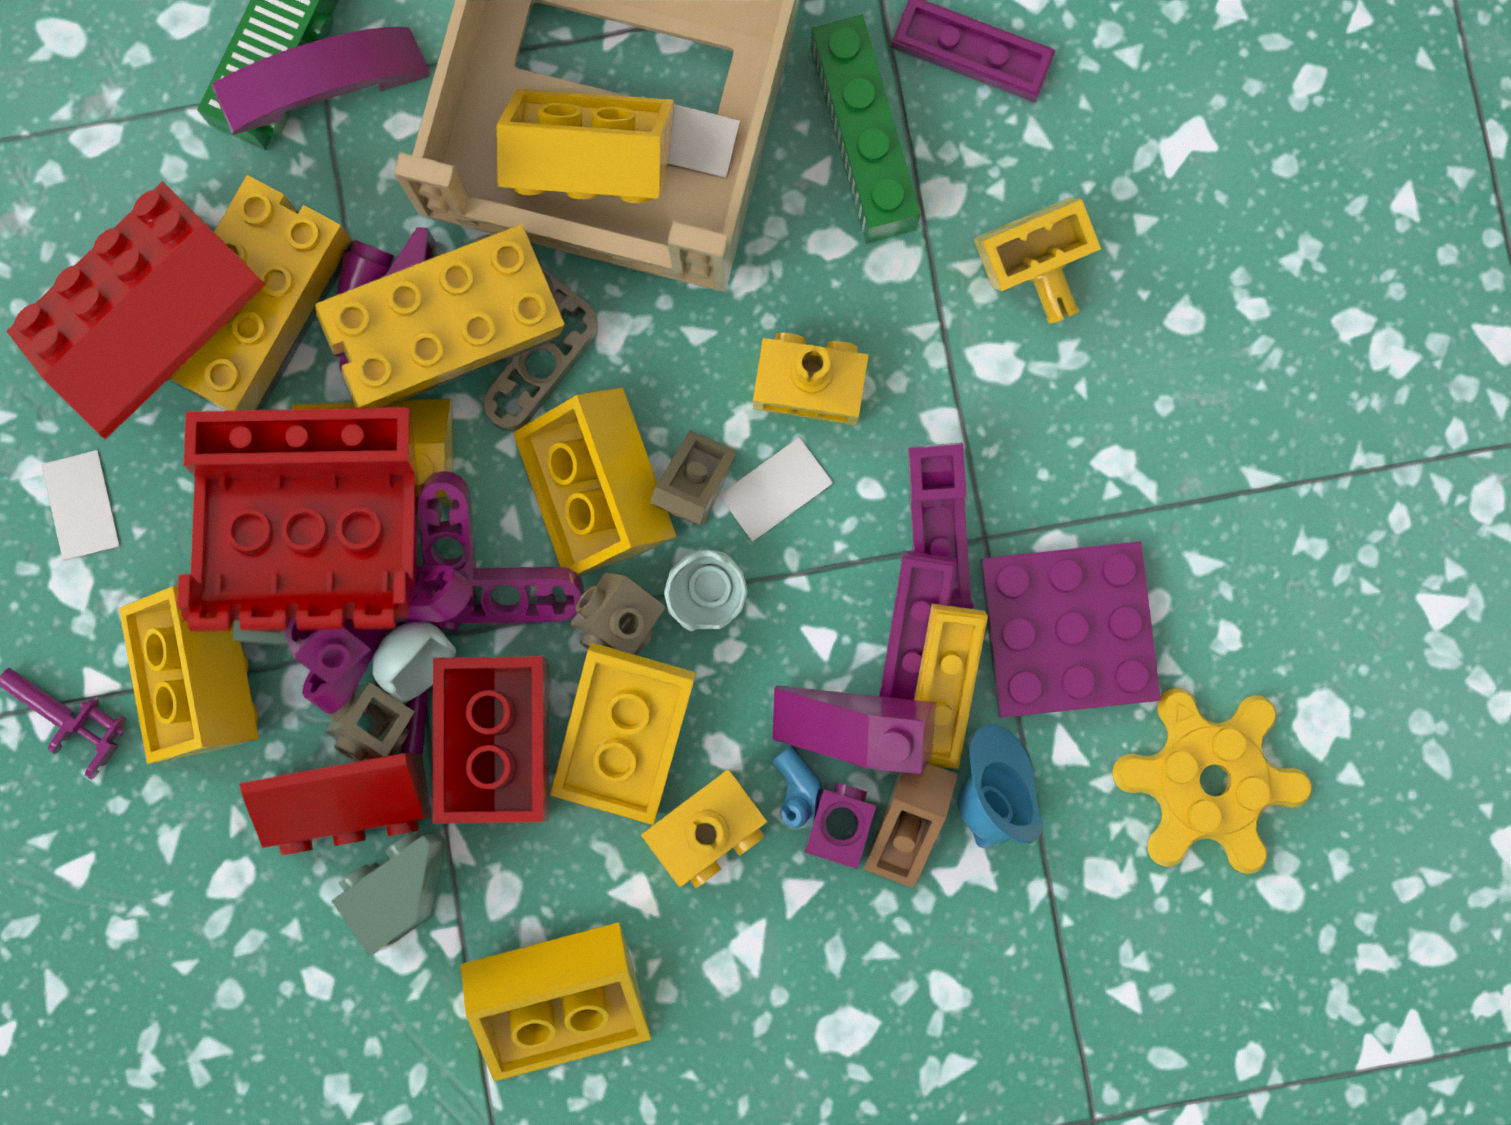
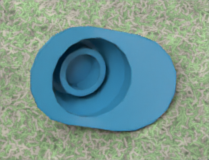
(1001, 792)

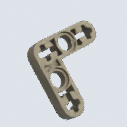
(567, 303)

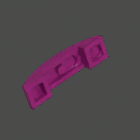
(317, 72)
(938, 510)

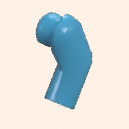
(802, 789)

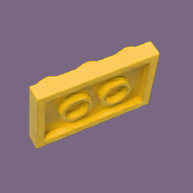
(622, 733)

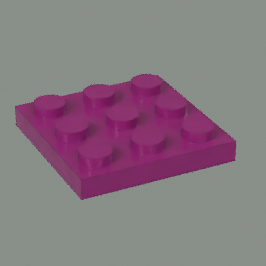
(1070, 629)

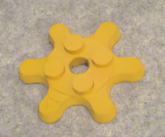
(1175, 774)

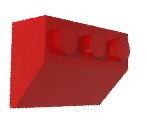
(491, 739)
(338, 802)

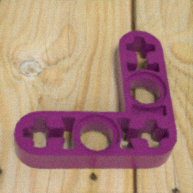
(461, 529)
(437, 598)

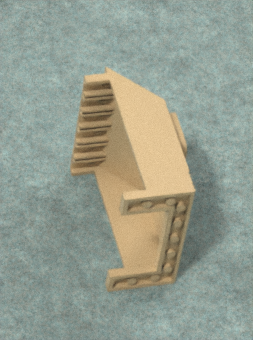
(699, 215)

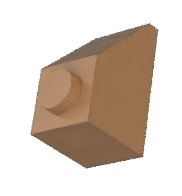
(911, 824)

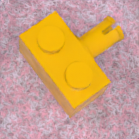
(1038, 250)
(810, 379)
(705, 829)

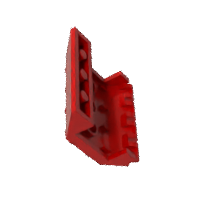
(133, 309)
(300, 519)

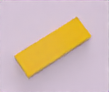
(949, 676)

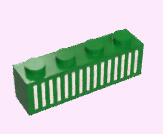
(262, 32)
(864, 129)

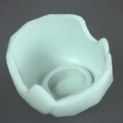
(705, 590)
(406, 659)

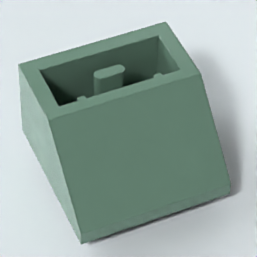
(393, 898)

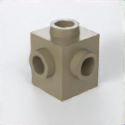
(617, 614)
(386, 724)

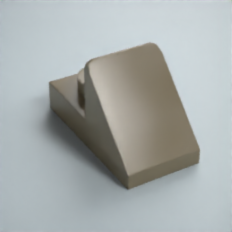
(694, 478)

